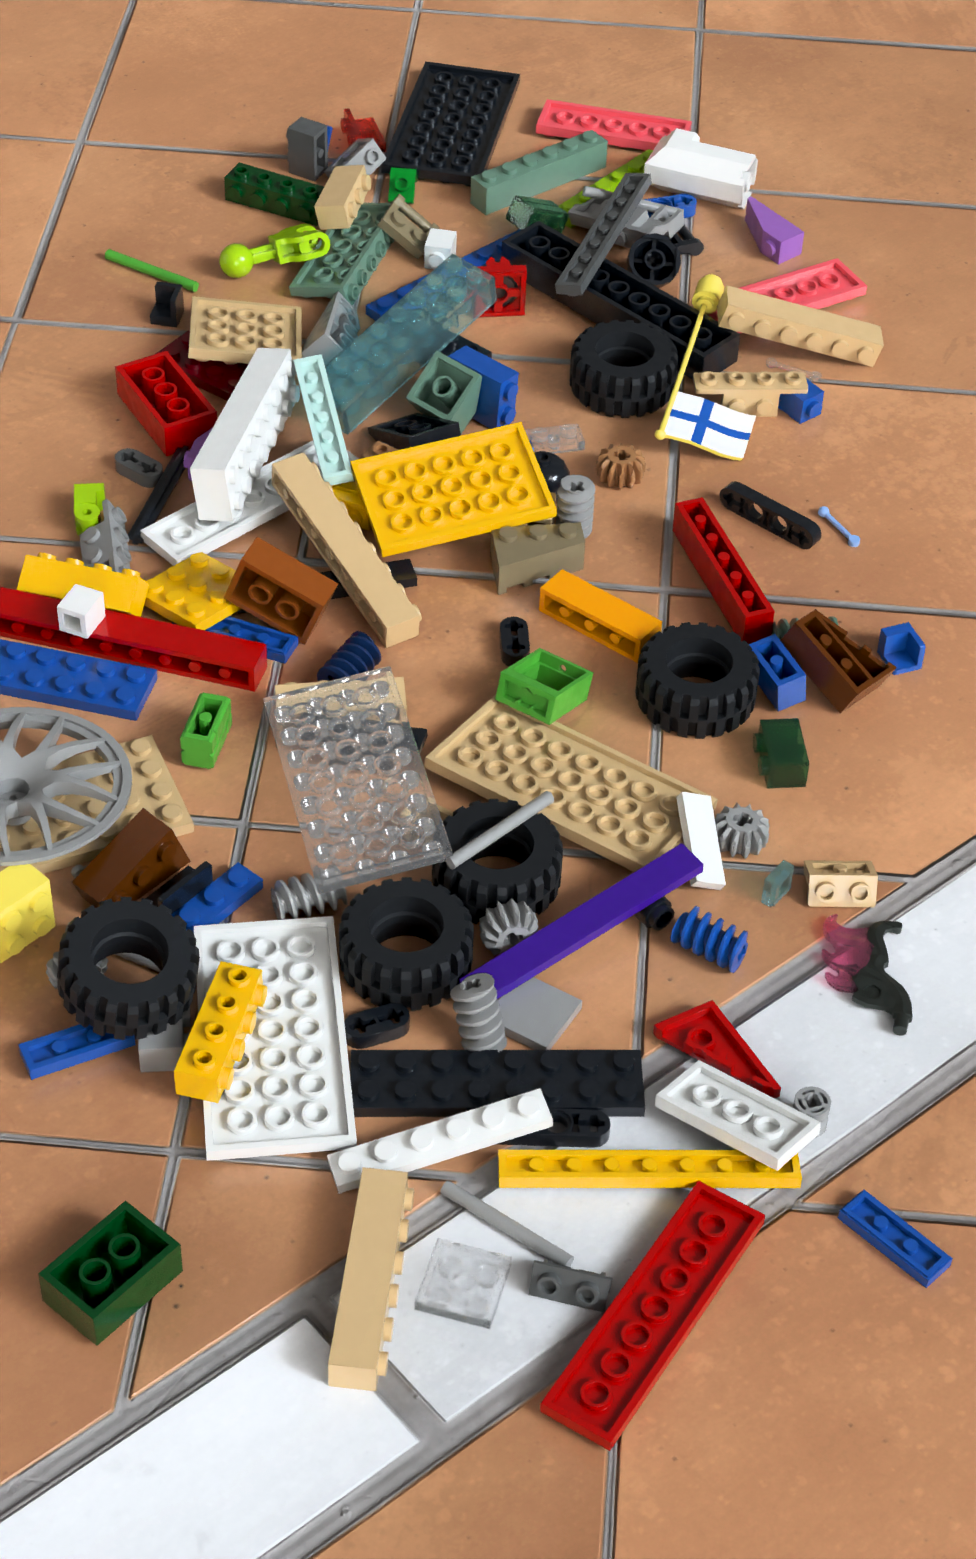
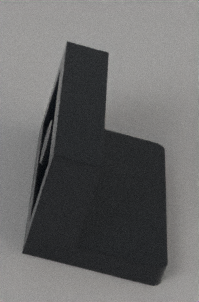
(182, 887)

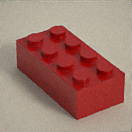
(164, 401)

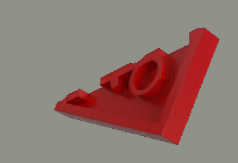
(713, 1040)

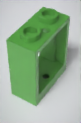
(527, 682)

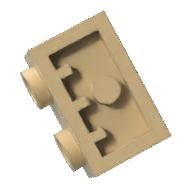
(841, 883)

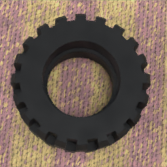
(623, 368)
(692, 706)
(531, 844)
(405, 910)
(118, 1006)

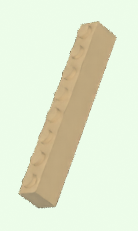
(346, 550)

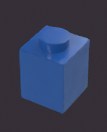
(802, 406)

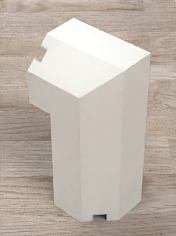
(701, 170)

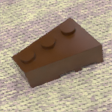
(834, 661)
(132, 862)

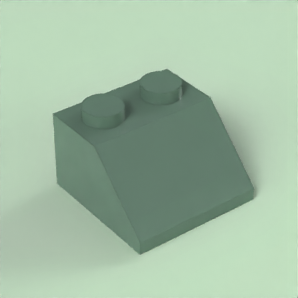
(446, 390)

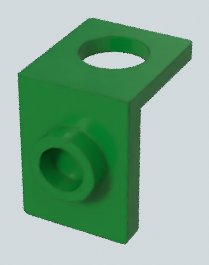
(402, 182)

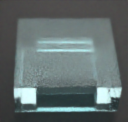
(777, 883)

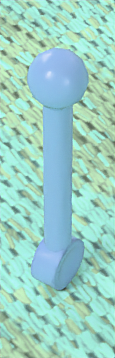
(853, 540)

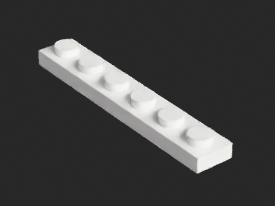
(443, 1138)

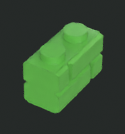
(206, 730)

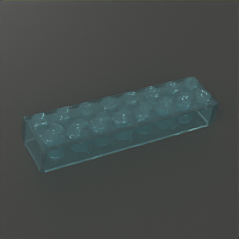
(407, 338)

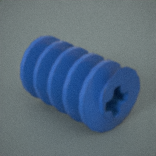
(710, 939)

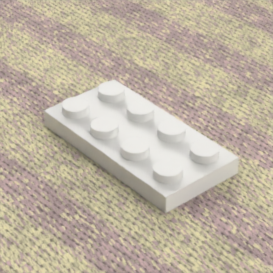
(738, 1115)

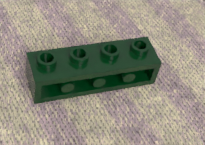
(272, 193)

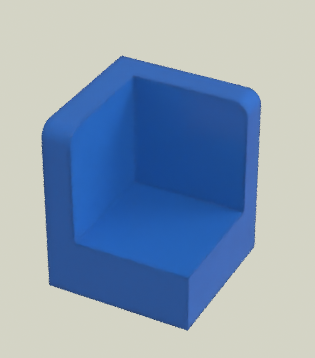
(901, 648)

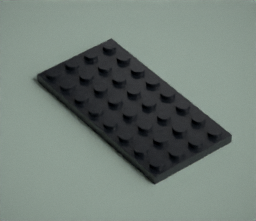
(452, 122)

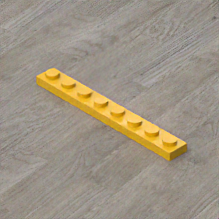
(641, 1169)

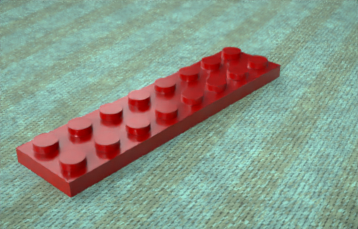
(652, 1315)

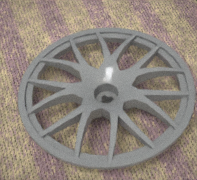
(30, 784)

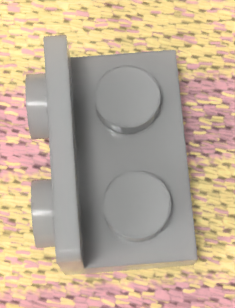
(361, 152)

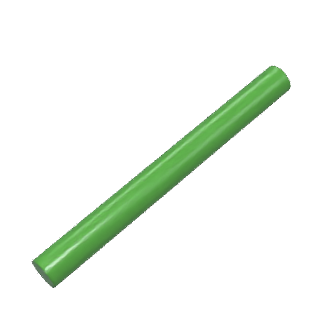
(151, 270)

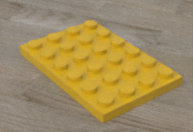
(452, 489)

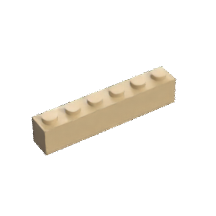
(799, 326)
(368, 1280)

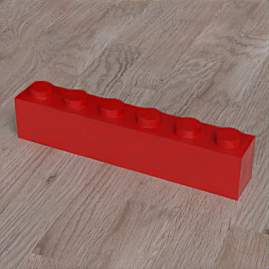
(723, 570)

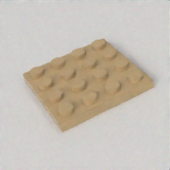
(235, 329)

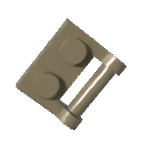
(402, 229)

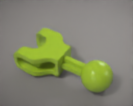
(284, 247)

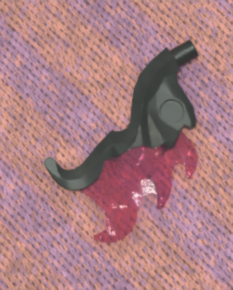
(861, 966)

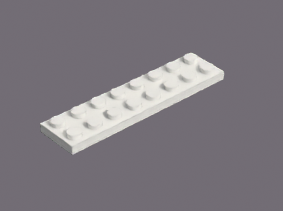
(184, 534)

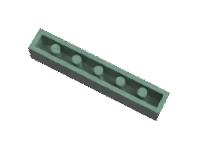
(538, 171)

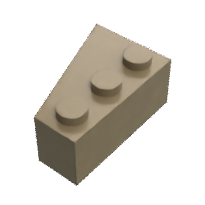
(535, 552)

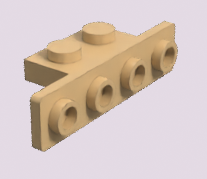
(751, 391)

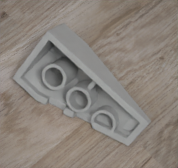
(333, 330)

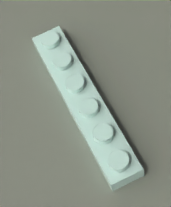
(323, 420)

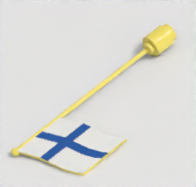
(699, 419)

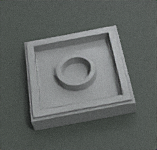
(537, 1013)

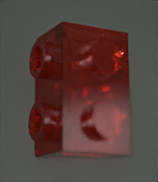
(361, 129)

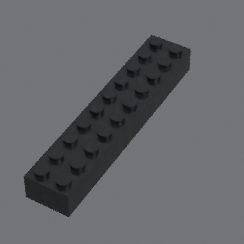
(621, 297)

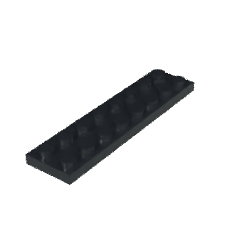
(459, 1080)

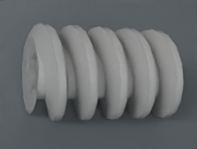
(576, 502)
(302, 896)
(479, 1013)

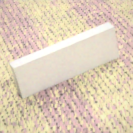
(701, 838)

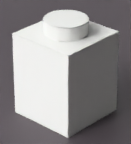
(439, 247)
(81, 611)

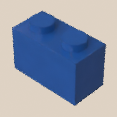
(779, 673)

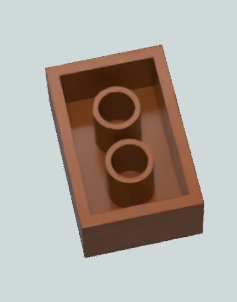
(280, 590)

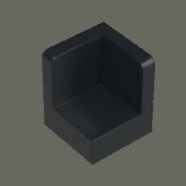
(168, 305)

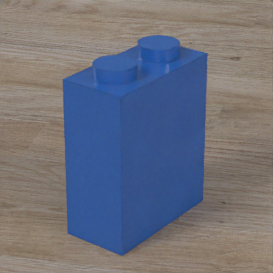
(497, 388)

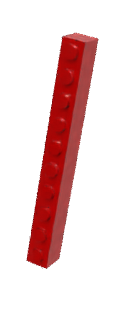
(138, 642)

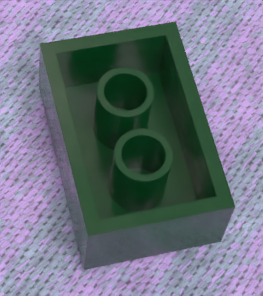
(110, 1272)

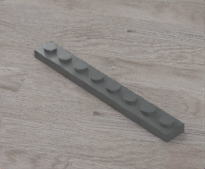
(603, 234)

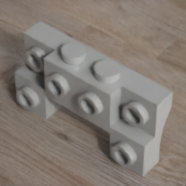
(636, 227)

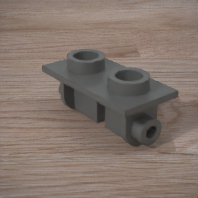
(570, 1285)

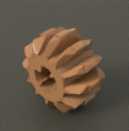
(620, 466)

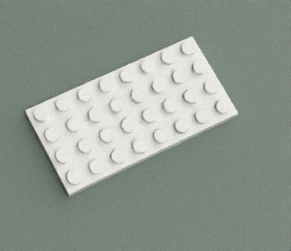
(294, 1071)

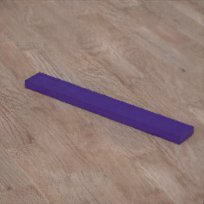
(591, 919)

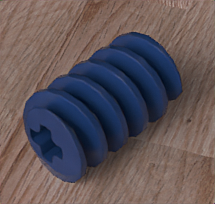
(353, 657)

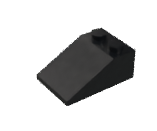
(414, 430)

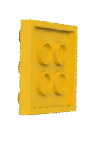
(192, 592)

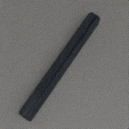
(159, 495)

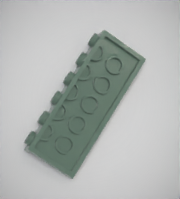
(350, 260)

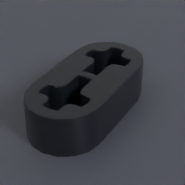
(510, 641)
(377, 1026)

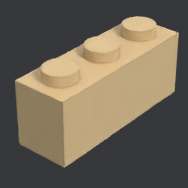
(342, 197)

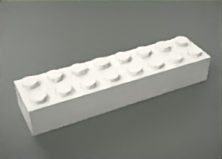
(244, 434)

